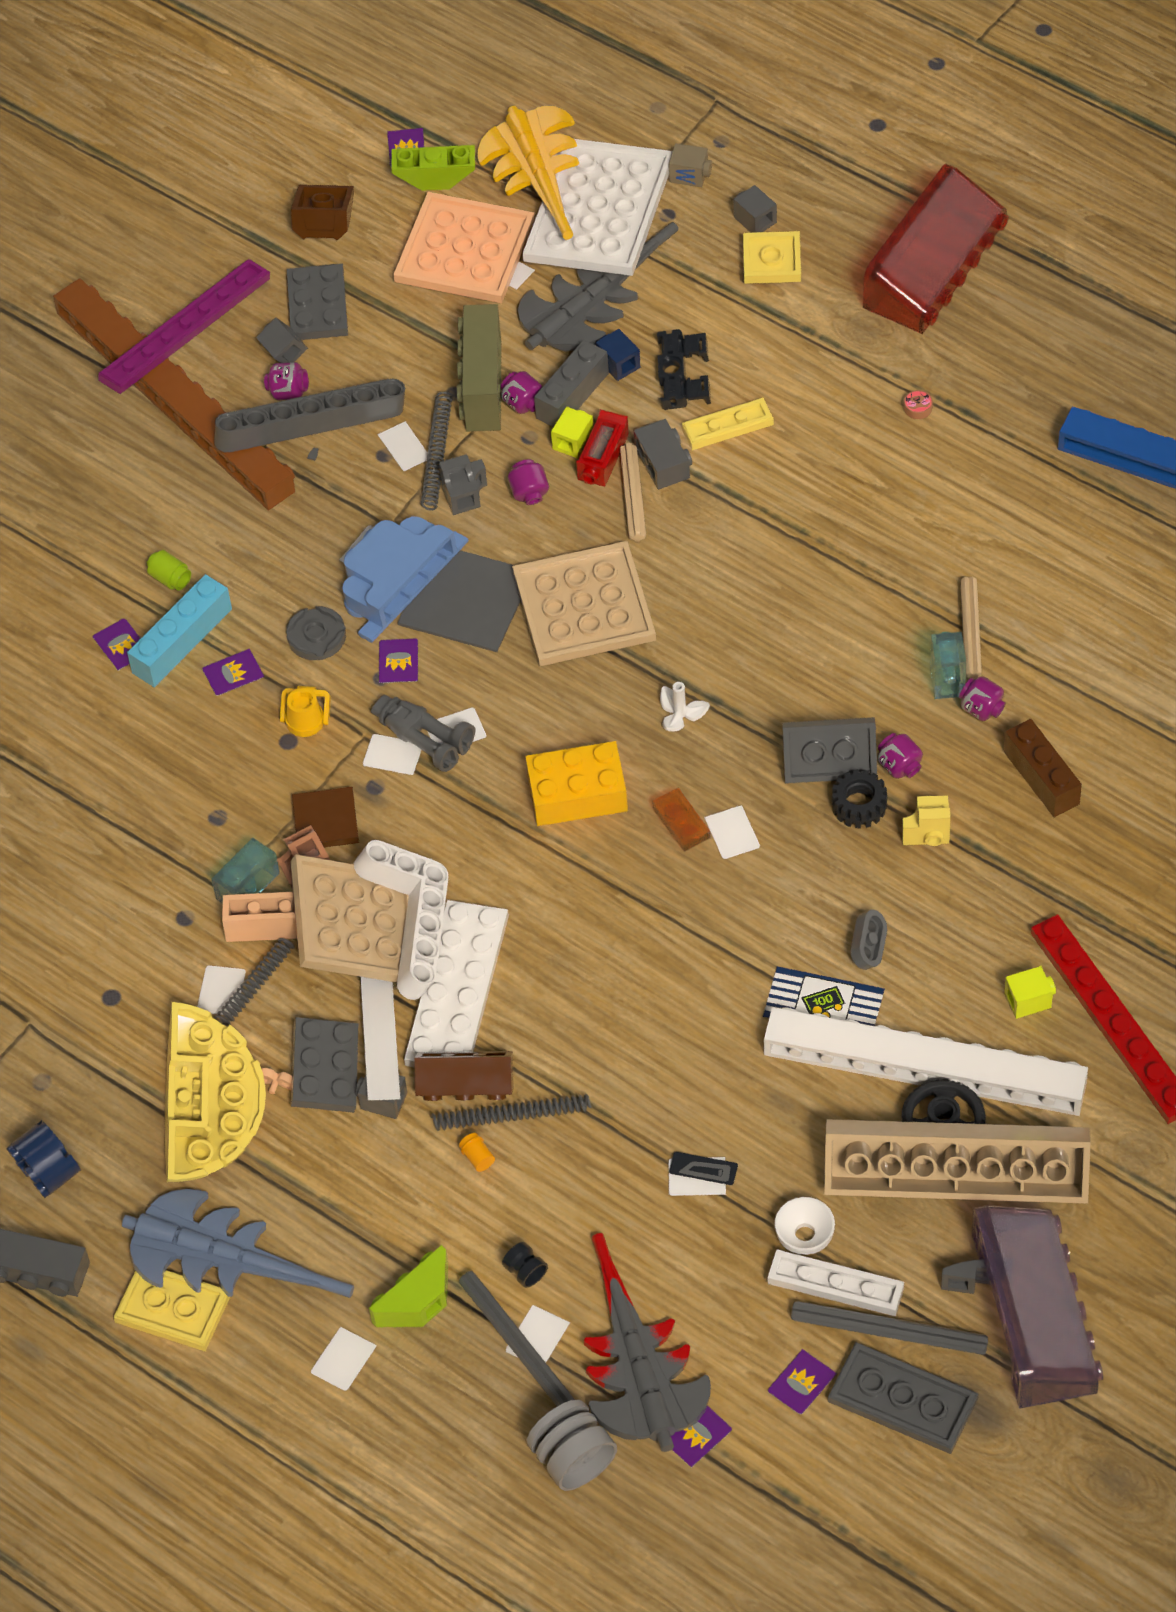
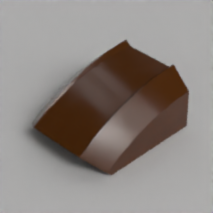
(322, 211)

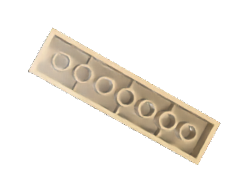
(957, 1161)

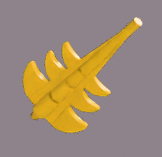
(532, 154)

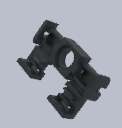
(675, 384)

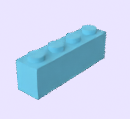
(179, 630)

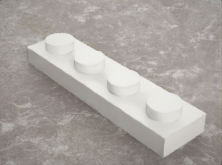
(836, 1282)

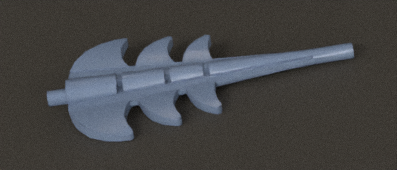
(170, 1234)

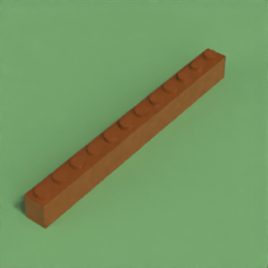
(173, 393)

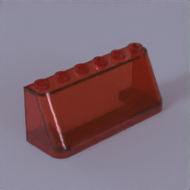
(932, 250)

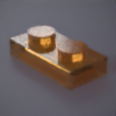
(681, 819)

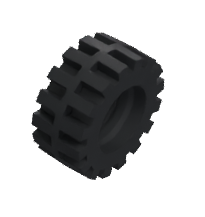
(855, 784)

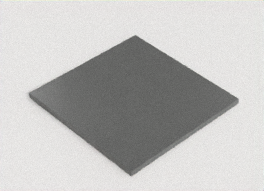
(466, 602)

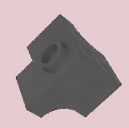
(462, 483)

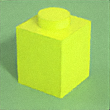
(572, 432)
(1029, 992)

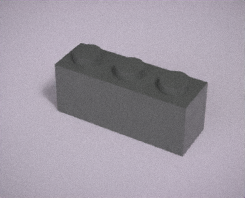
(572, 382)
(42, 1263)

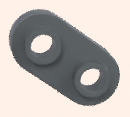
(869, 939)

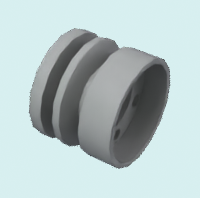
(571, 1445)

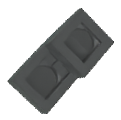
(964, 1276)

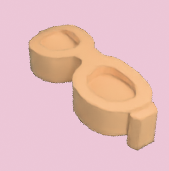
(275, 1079)

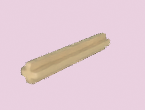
(633, 492)
(971, 629)

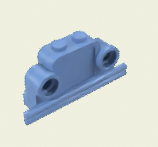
(393, 568)

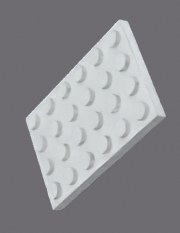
(607, 205)

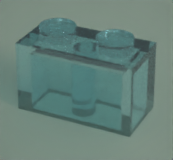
(947, 664)
(247, 871)

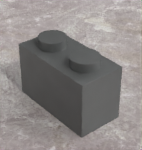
(662, 453)

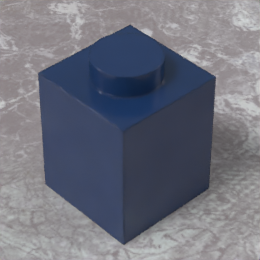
(622, 354)

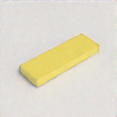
(727, 423)

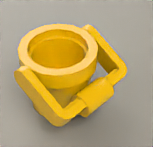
(302, 710)

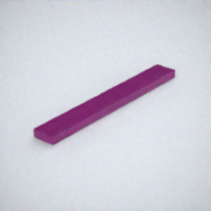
(183, 326)

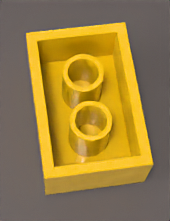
(576, 783)

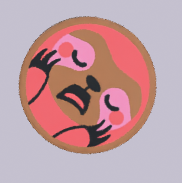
(918, 404)

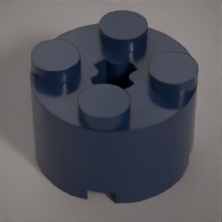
(43, 1159)

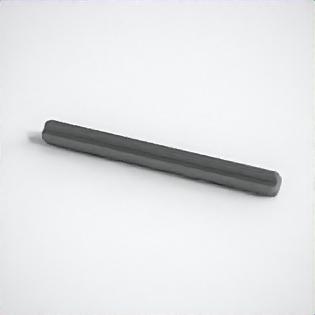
(889, 1327)
(515, 1338)

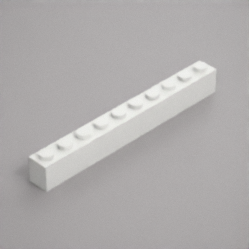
(921, 1058)

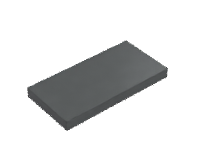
(903, 1398)

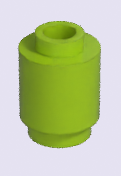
(168, 570)

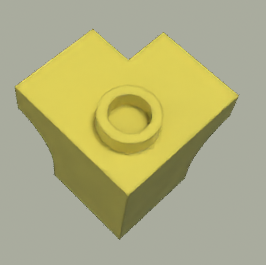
(929, 823)

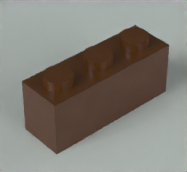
(1042, 768)
(464, 1075)

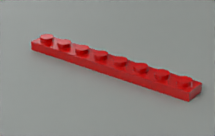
(1108, 1014)

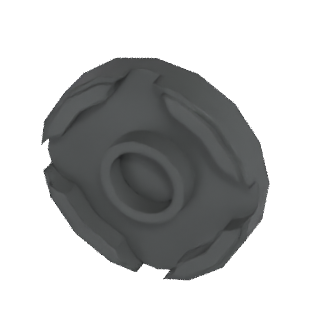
(316, 633)

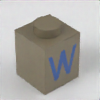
(689, 165)

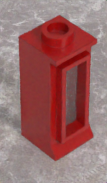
(602, 448)

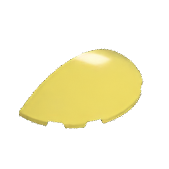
(210, 1096)

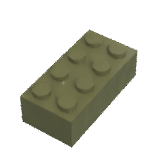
(480, 367)

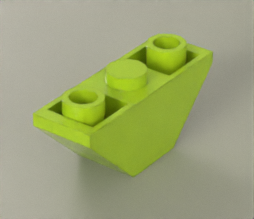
(433, 166)
(416, 1294)

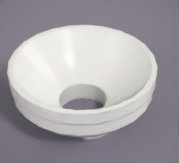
(804, 1213)

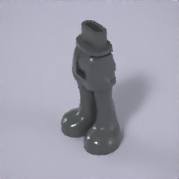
(409, 719)

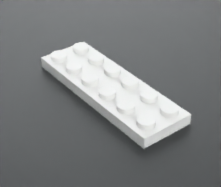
(456, 999)

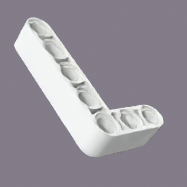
(427, 888)

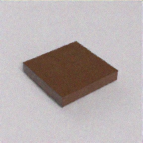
(329, 814)

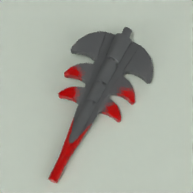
(650, 1403)

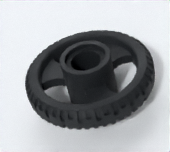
(944, 1103)

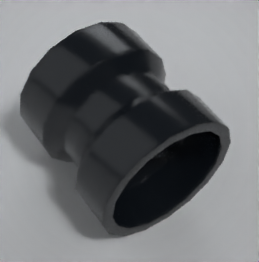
(524, 1264)

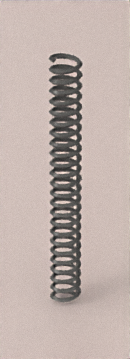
(430, 451)
(258, 979)
(509, 1112)

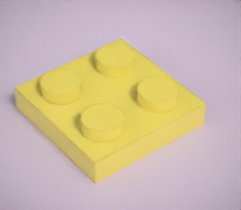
(772, 257)

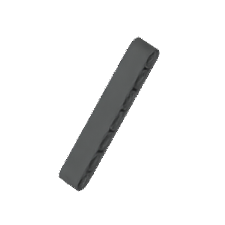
(309, 415)

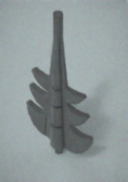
(562, 322)

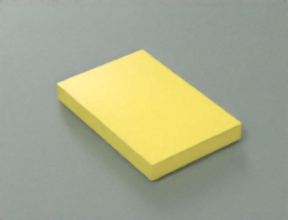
(173, 1310)

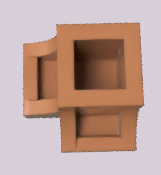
(301, 843)

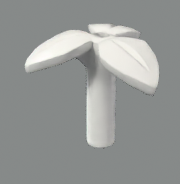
(674, 702)

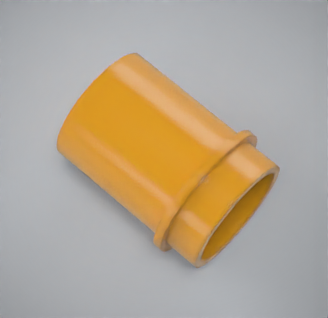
(477, 1152)

